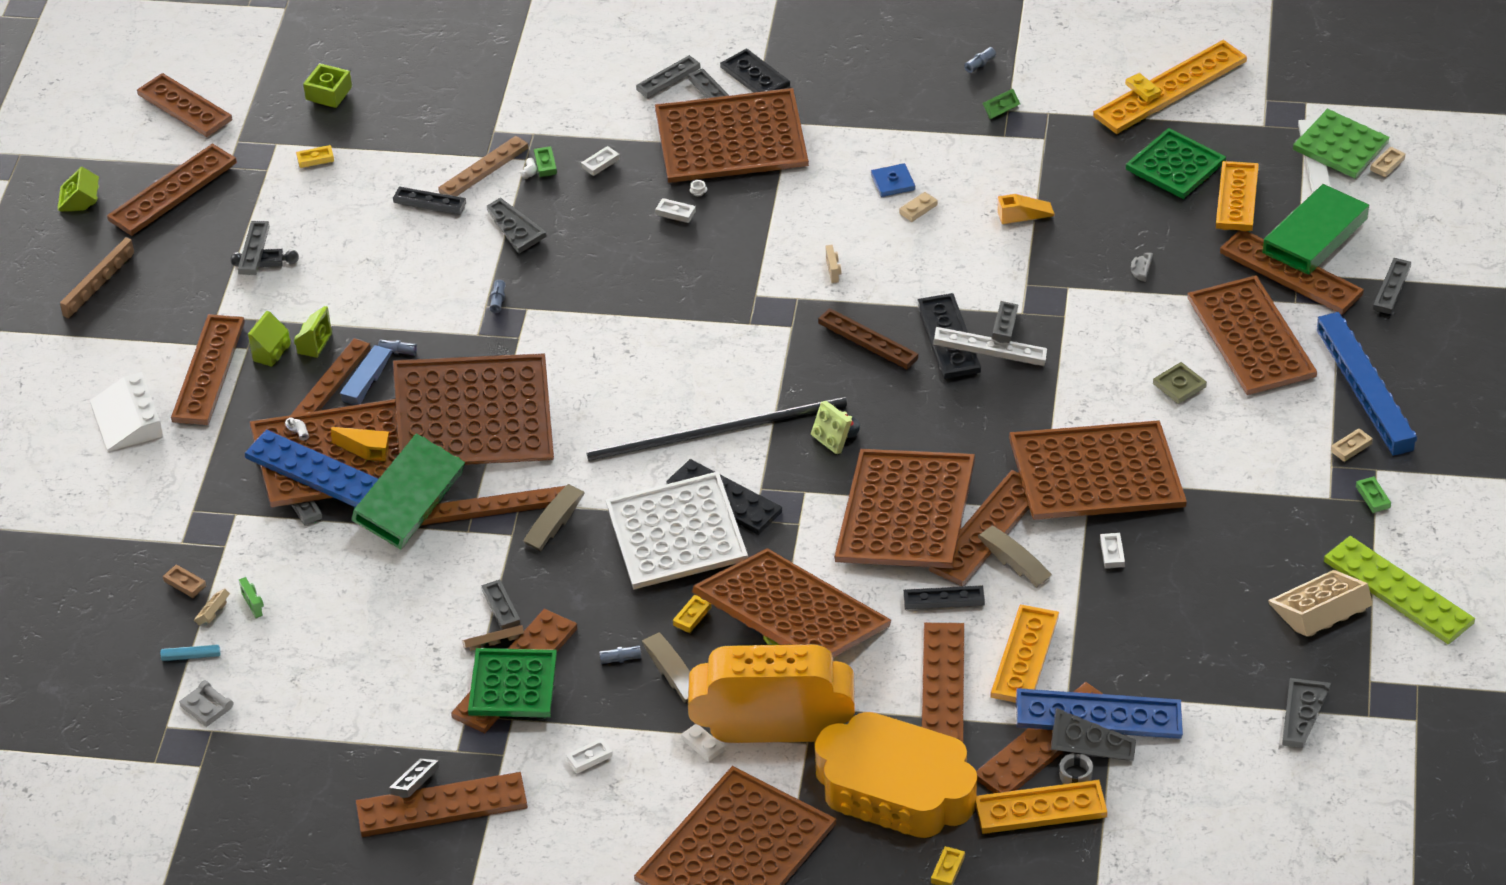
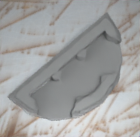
(1141, 265)

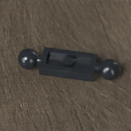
(270, 257)

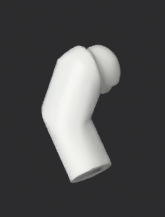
(530, 169)
(298, 427)

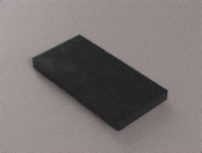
(754, 72)

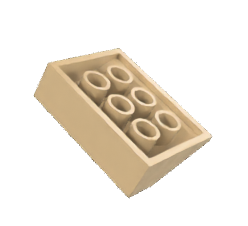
(1322, 602)

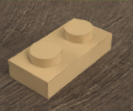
(1387, 162)
(918, 206)
(833, 267)
(1351, 444)
(217, 602)

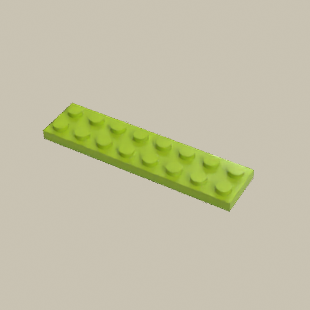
(1400, 590)

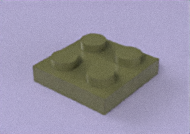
(1179, 382)

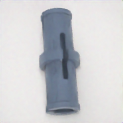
(979, 60)
(497, 296)
(399, 347)
(620, 654)

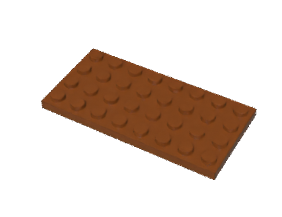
(1252, 335)

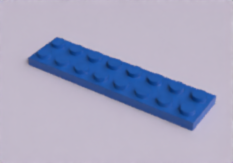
(310, 468)
(1115, 712)

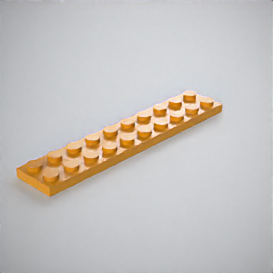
(1173, 85)

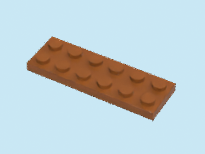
(184, 104)

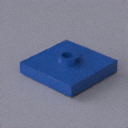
(893, 180)

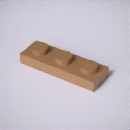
(493, 638)

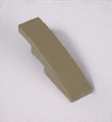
(553, 517)
(1014, 554)
(668, 663)

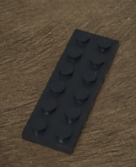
(944, 313)
(748, 507)

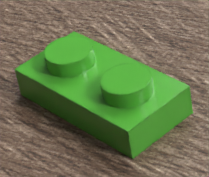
(1001, 103)
(545, 161)
(1373, 494)
(249, 593)

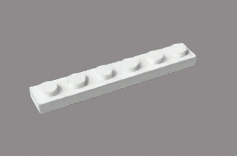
(988, 346)

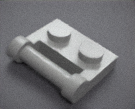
(203, 709)

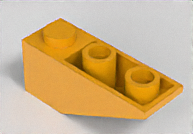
(1022, 208)
(364, 443)

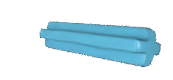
(190, 652)

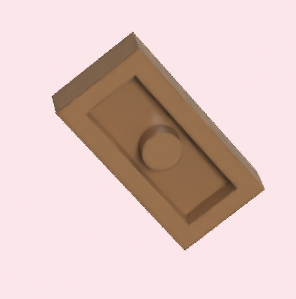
(184, 581)

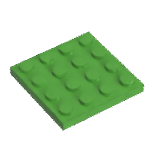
(1341, 143)

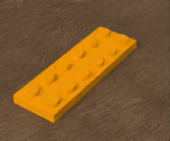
(1237, 196)
(1025, 652)
(1041, 806)

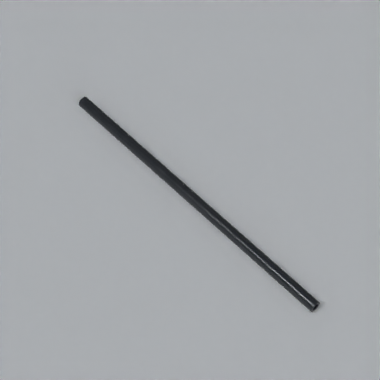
(711, 430)

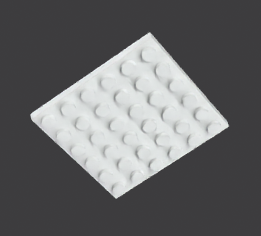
(676, 530)

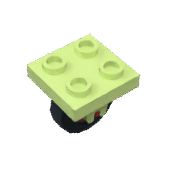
(833, 427)

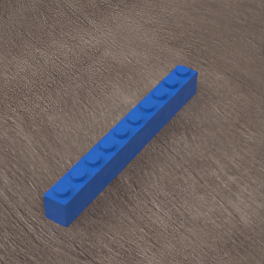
(1366, 384)

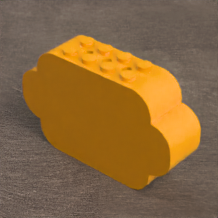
(770, 693)
(896, 774)

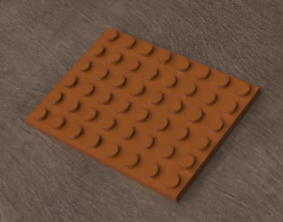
(731, 135)
(477, 406)
(368, 416)
(1097, 470)
(905, 508)
(790, 604)
(738, 837)

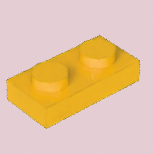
(1143, 87)
(315, 156)
(691, 614)
(948, 866)

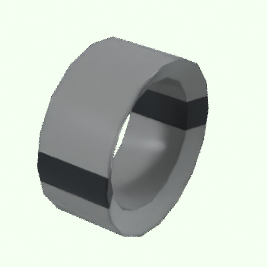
(1075, 759)

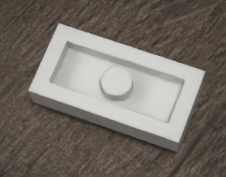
(600, 161)
(675, 210)
(1112, 550)
(702, 742)
(589, 755)

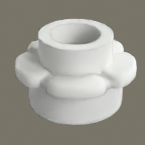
(698, 188)

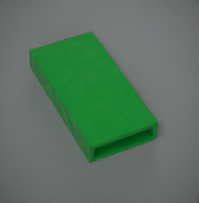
(1315, 229)
(408, 491)

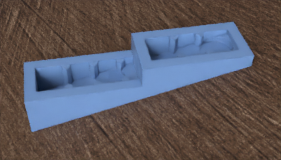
(365, 374)

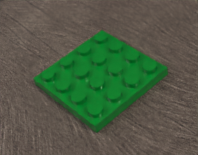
(1175, 163)
(512, 682)

